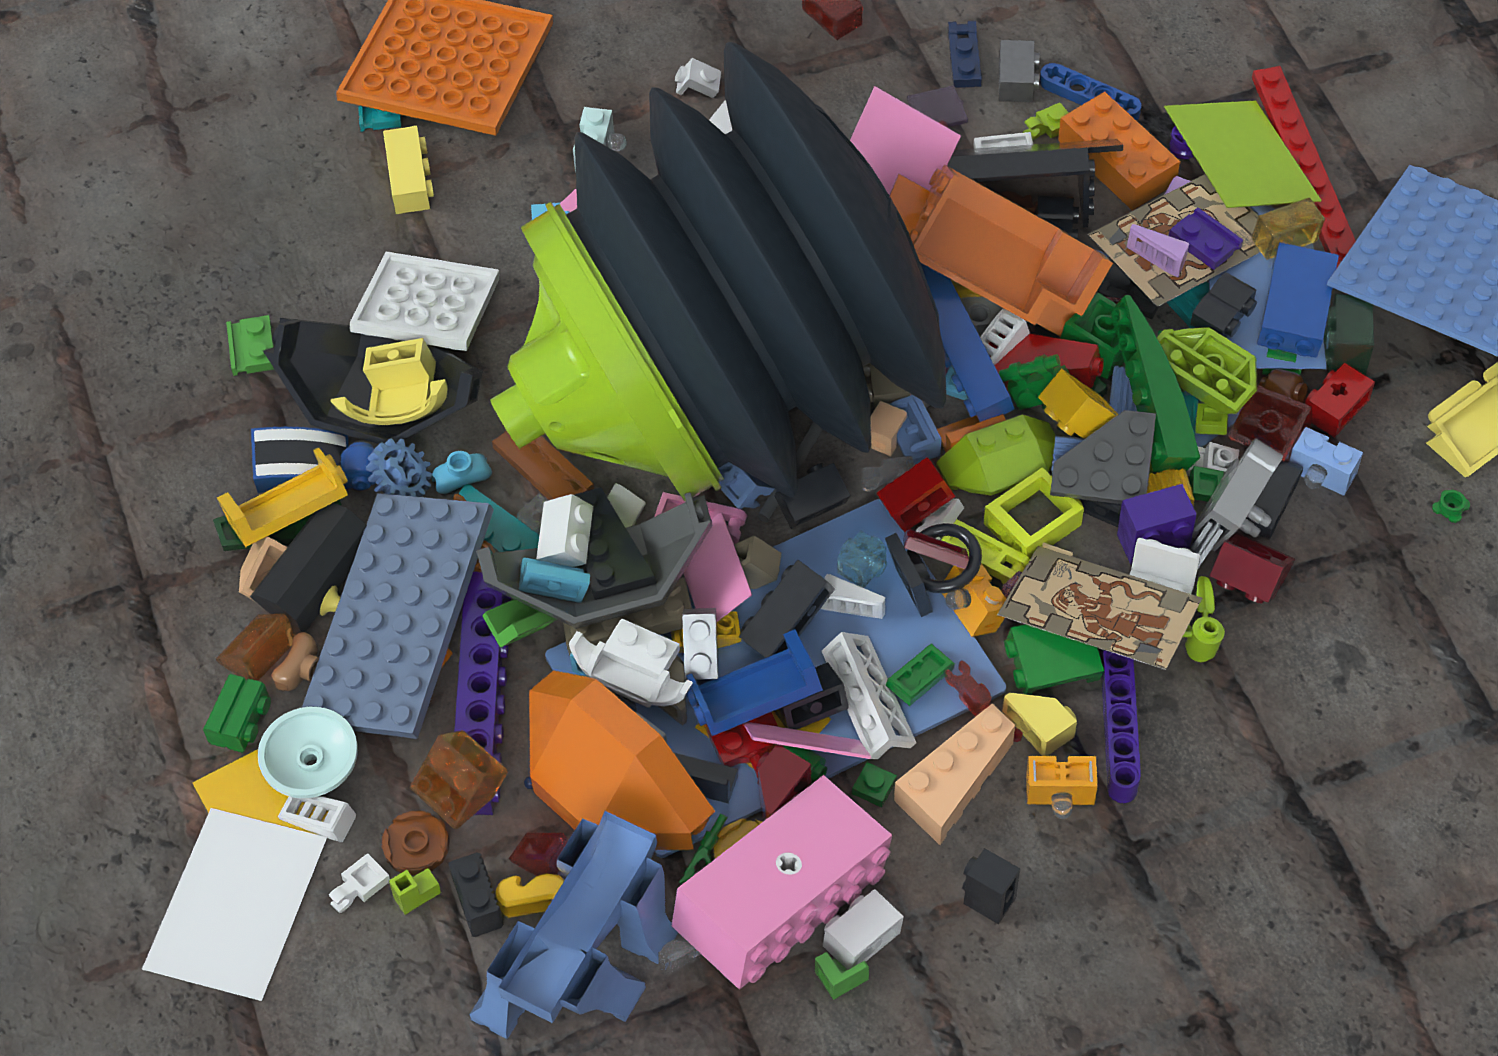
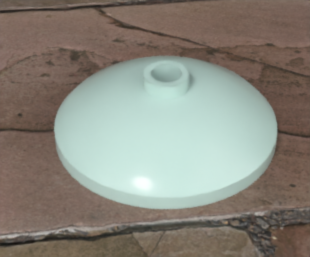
(303, 737)

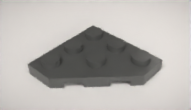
(1109, 462)

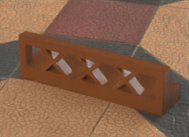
(543, 467)

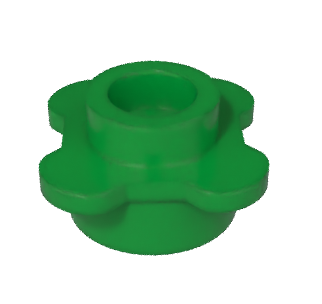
(1452, 498)

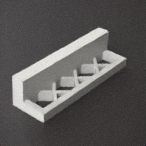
(868, 714)

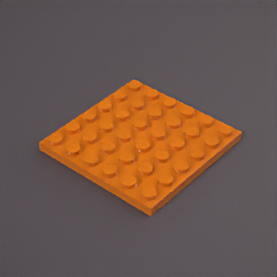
(446, 61)

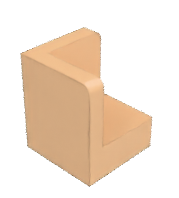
(885, 424)

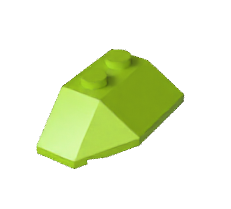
(1211, 367)
(998, 456)

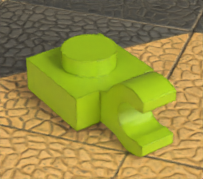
(1046, 121)

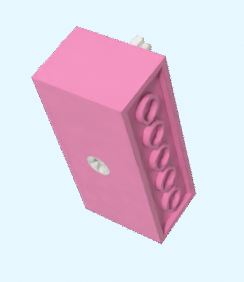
(781, 882)

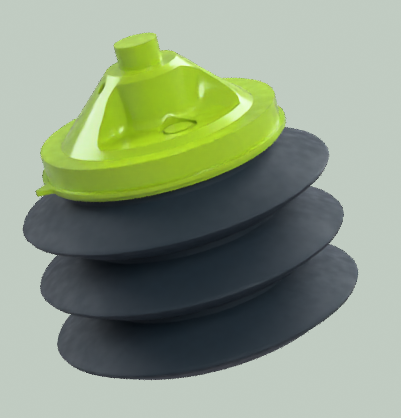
(721, 294)

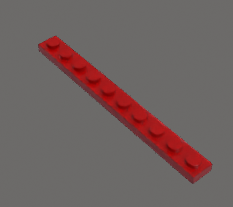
(1290, 126)

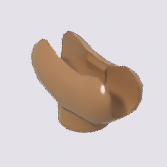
(298, 664)

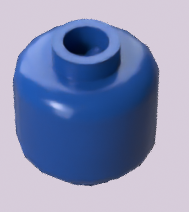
(354, 465)

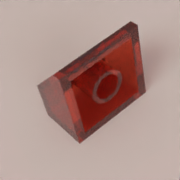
(1272, 420)

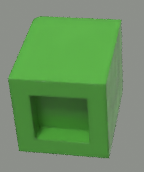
(837, 978)

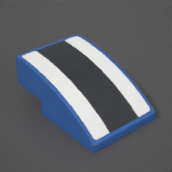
(288, 452)

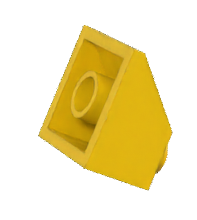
(1075, 405)

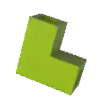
(414, 891)

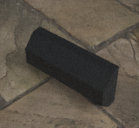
(311, 566)

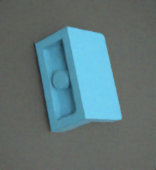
(553, 580)

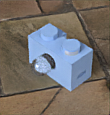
(1324, 462)

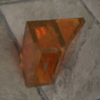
(458, 778)

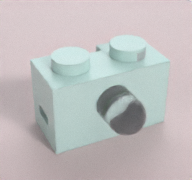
(599, 126)

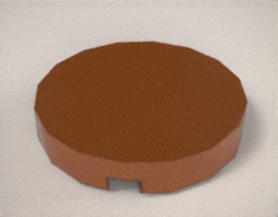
(415, 842)

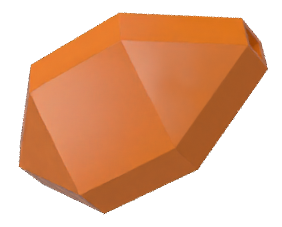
(603, 757)

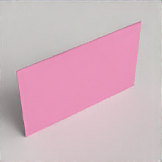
(902, 140)

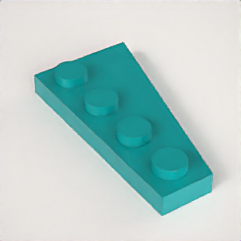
(504, 530)

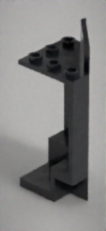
(1037, 162)

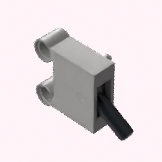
(1235, 500)

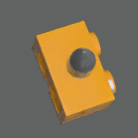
(976, 603)
(1061, 782)

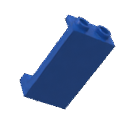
(1298, 300)
(755, 688)

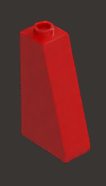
(1079, 357)

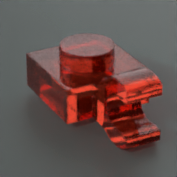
(973, 695)

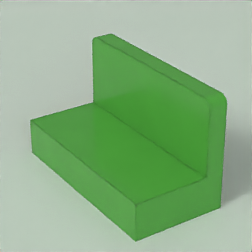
(515, 621)

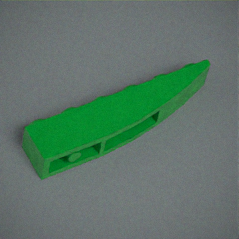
(1155, 389)

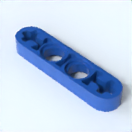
(1092, 88)

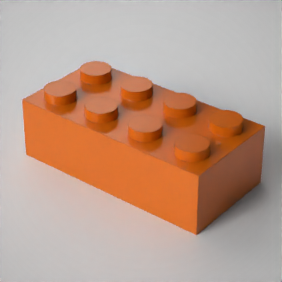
(1132, 174)

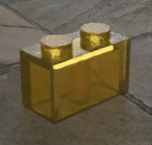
(1292, 224)

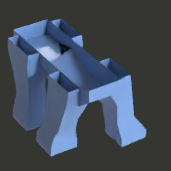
(557, 962)

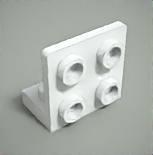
(1165, 565)

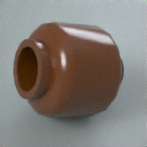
(1286, 384)

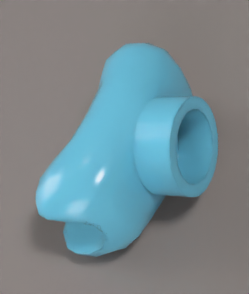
(460, 470)

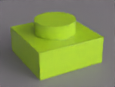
(1210, 421)

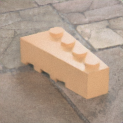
(953, 773)

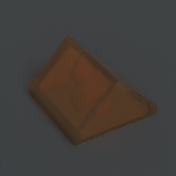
(258, 646)

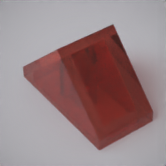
(539, 852)

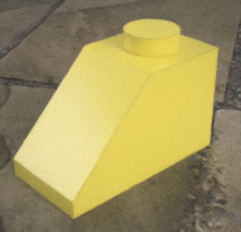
(1041, 720)

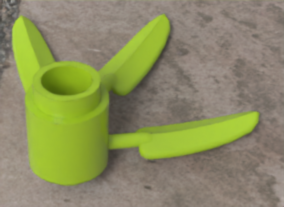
(1206, 632)

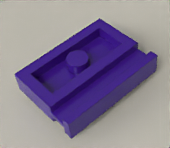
(1206, 238)

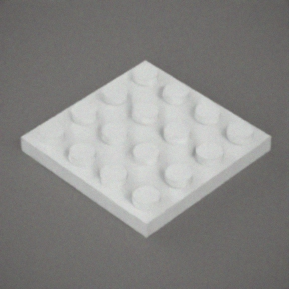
(425, 300)

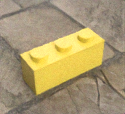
(408, 169)

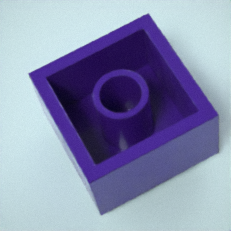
(1159, 516)

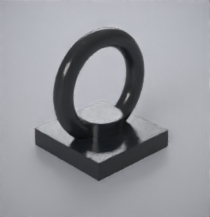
(915, 574)

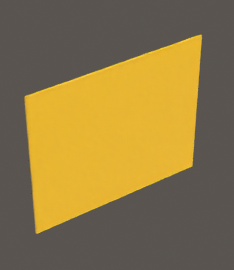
(244, 792)

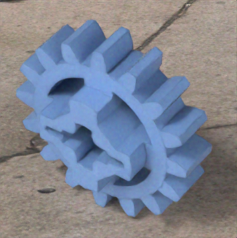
(399, 470)

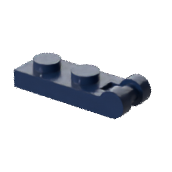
(964, 55)

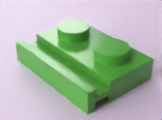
(247, 344)

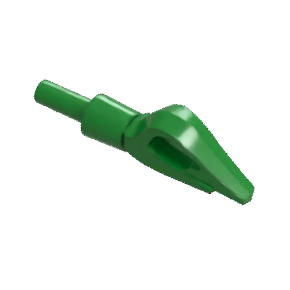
(706, 845)

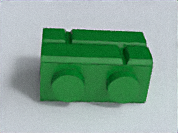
(237, 713)

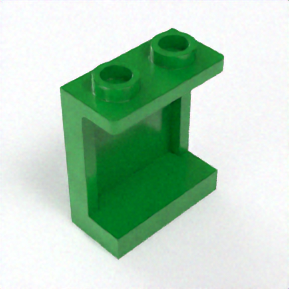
(1049, 659)

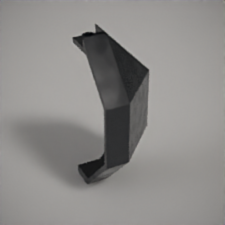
(327, 363)

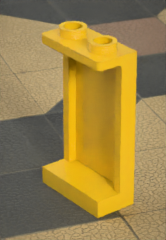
(286, 501)

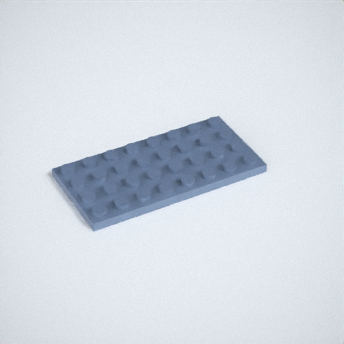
(398, 612)

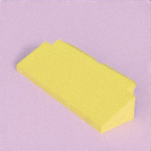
(1468, 424)

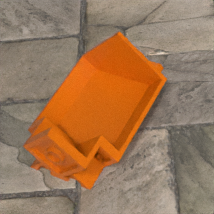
(999, 248)

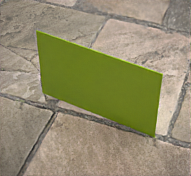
(1241, 154)

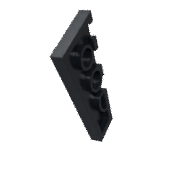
(612, 555)

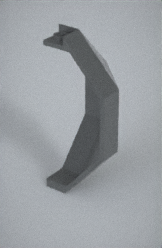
(665, 543)

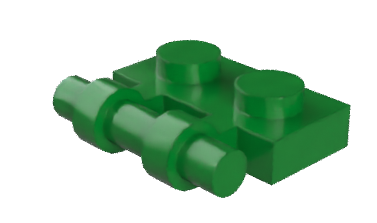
(1026, 387)

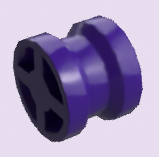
(1178, 146)

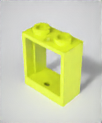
(1012, 534)

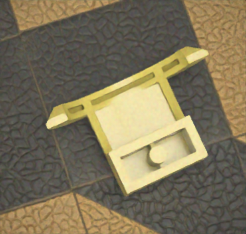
(400, 385)

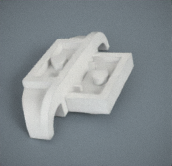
(632, 664)

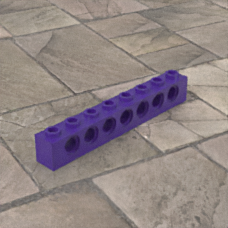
(475, 677)

